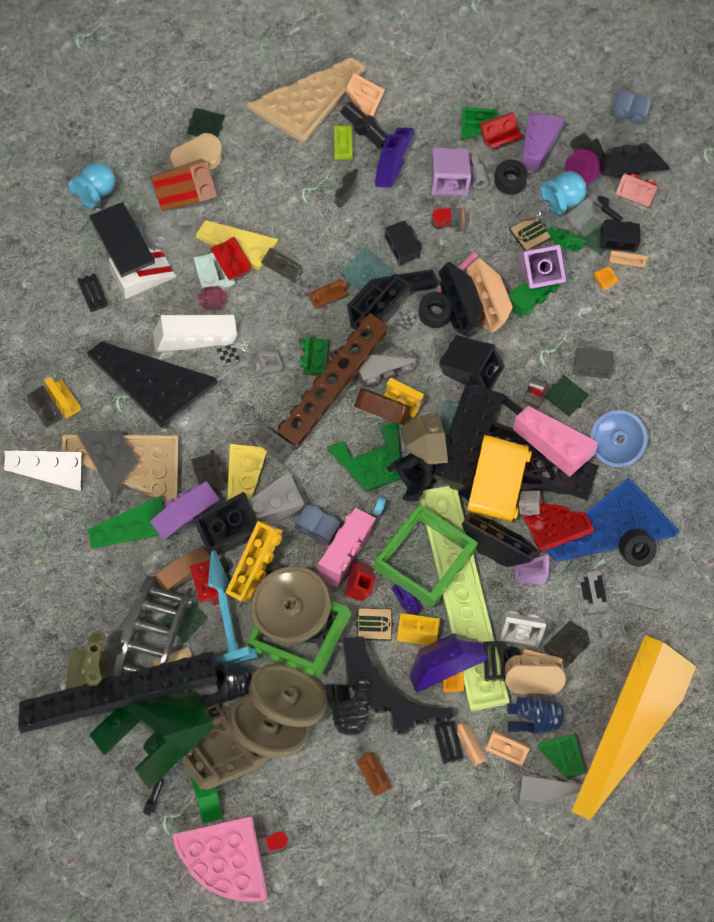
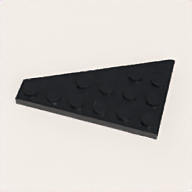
(153, 384)

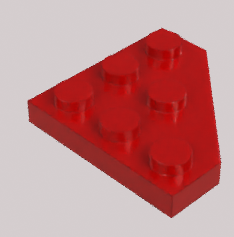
(556, 526)

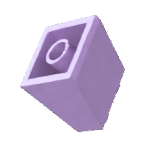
(450, 171)
(541, 266)

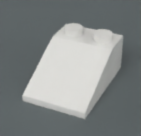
(522, 629)

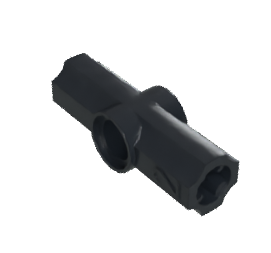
(364, 124)

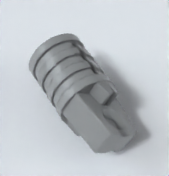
(478, 173)

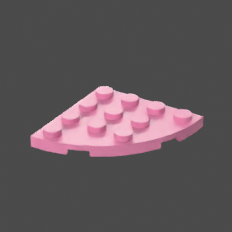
(225, 859)

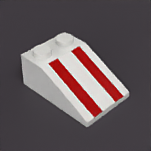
(144, 278)

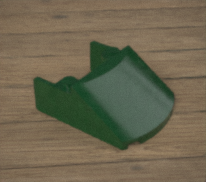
(176, 725)

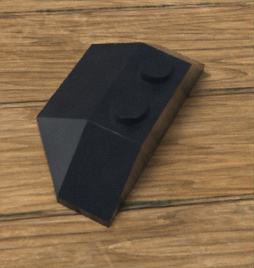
(631, 159)
(378, 297)
(463, 297)
(498, 541)

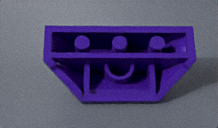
(445, 659)

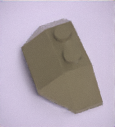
(426, 438)

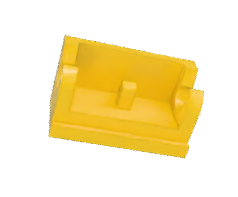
(417, 629)

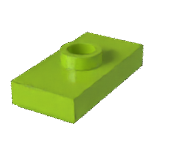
(342, 142)

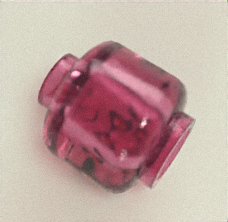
(212, 298)

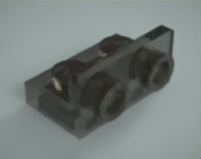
(207, 469)
(568, 643)

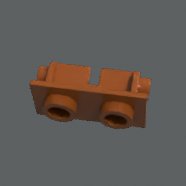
(328, 293)
(374, 773)

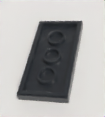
(122, 239)

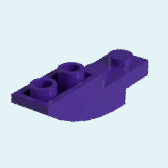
(391, 156)

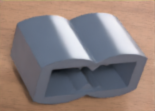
(630, 107)
(317, 524)

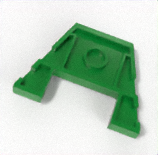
(371, 467)

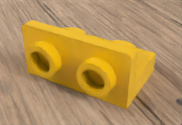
(405, 395)
(62, 397)

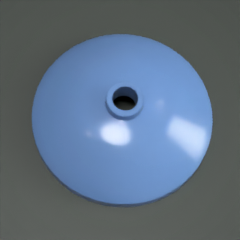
(607, 431)

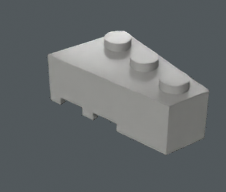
(277, 501)

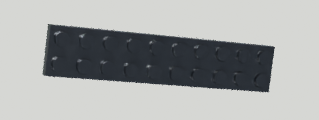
(117, 692)

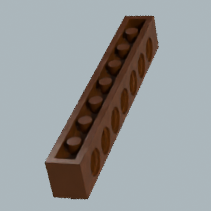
(368, 324)

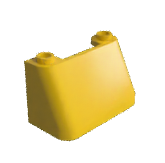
(498, 479)

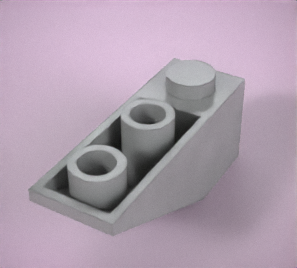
(383, 368)
(539, 791)

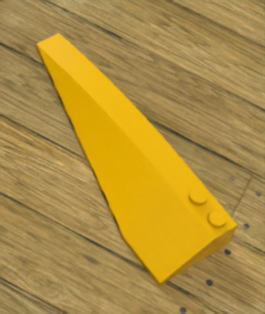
(645, 703)

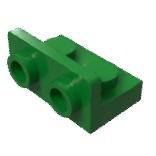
(566, 239)
(315, 355)

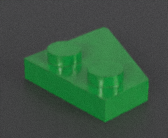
(472, 117)
(564, 755)

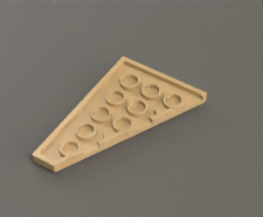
(308, 102)
(156, 466)

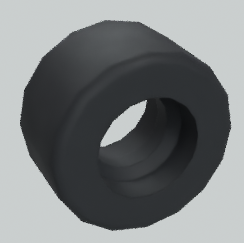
(507, 186)
(435, 299)
(641, 557)

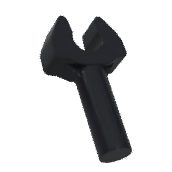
(606, 209)
(152, 801)

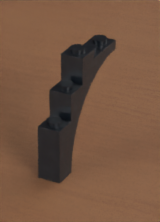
(402, 711)

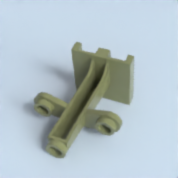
(88, 665)

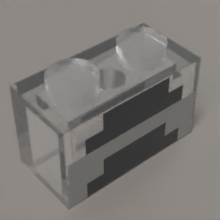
(591, 593)

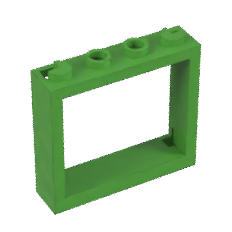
(444, 528)
(309, 668)

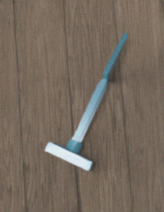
(219, 581)

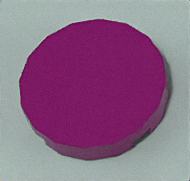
(585, 164)

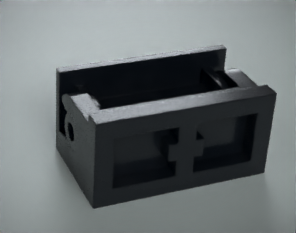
(620, 235)
(402, 242)

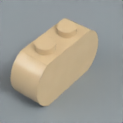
(202, 147)
(534, 674)

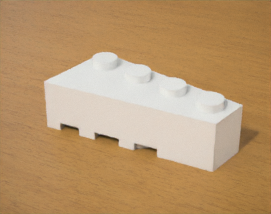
(193, 331)

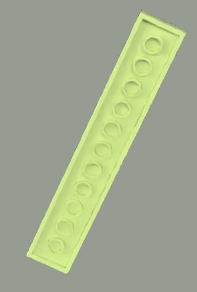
(463, 598)

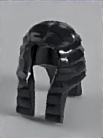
(414, 473)
(232, 683)
(350, 714)

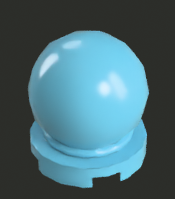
(93, 183)
(564, 191)

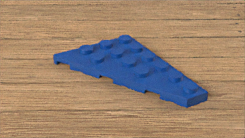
(613, 516)

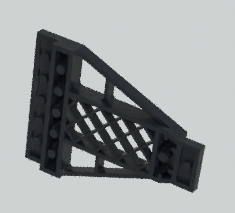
(464, 440)

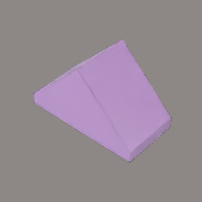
(534, 571)

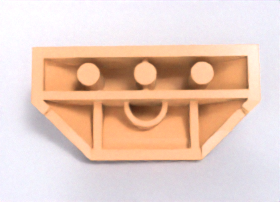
(492, 295)

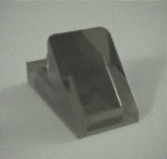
(586, 143)
(43, 406)

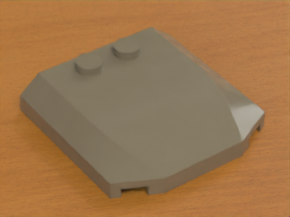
(219, 754)

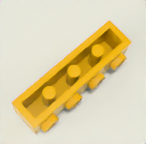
(254, 561)

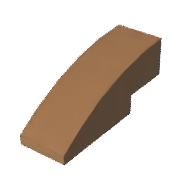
(179, 570)

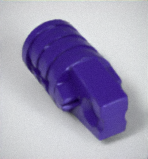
(407, 600)

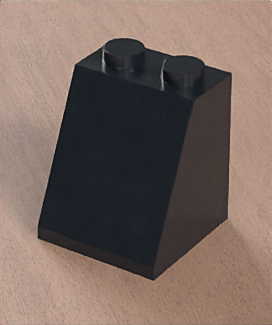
(472, 362)

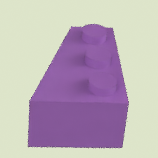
(539, 138)
(184, 509)

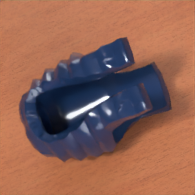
(541, 709)

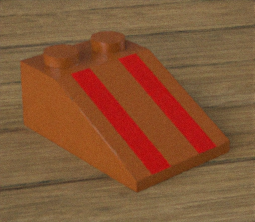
(183, 185)

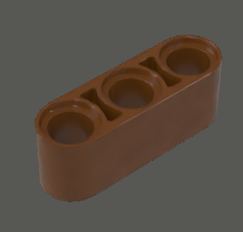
(382, 406)

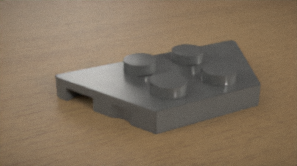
(109, 455)

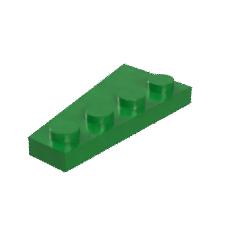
(127, 526)

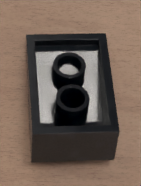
(226, 524)

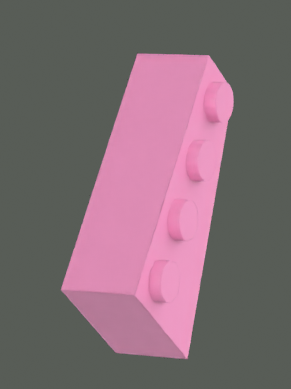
(556, 441)
(345, 547)

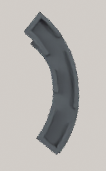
(135, 623)

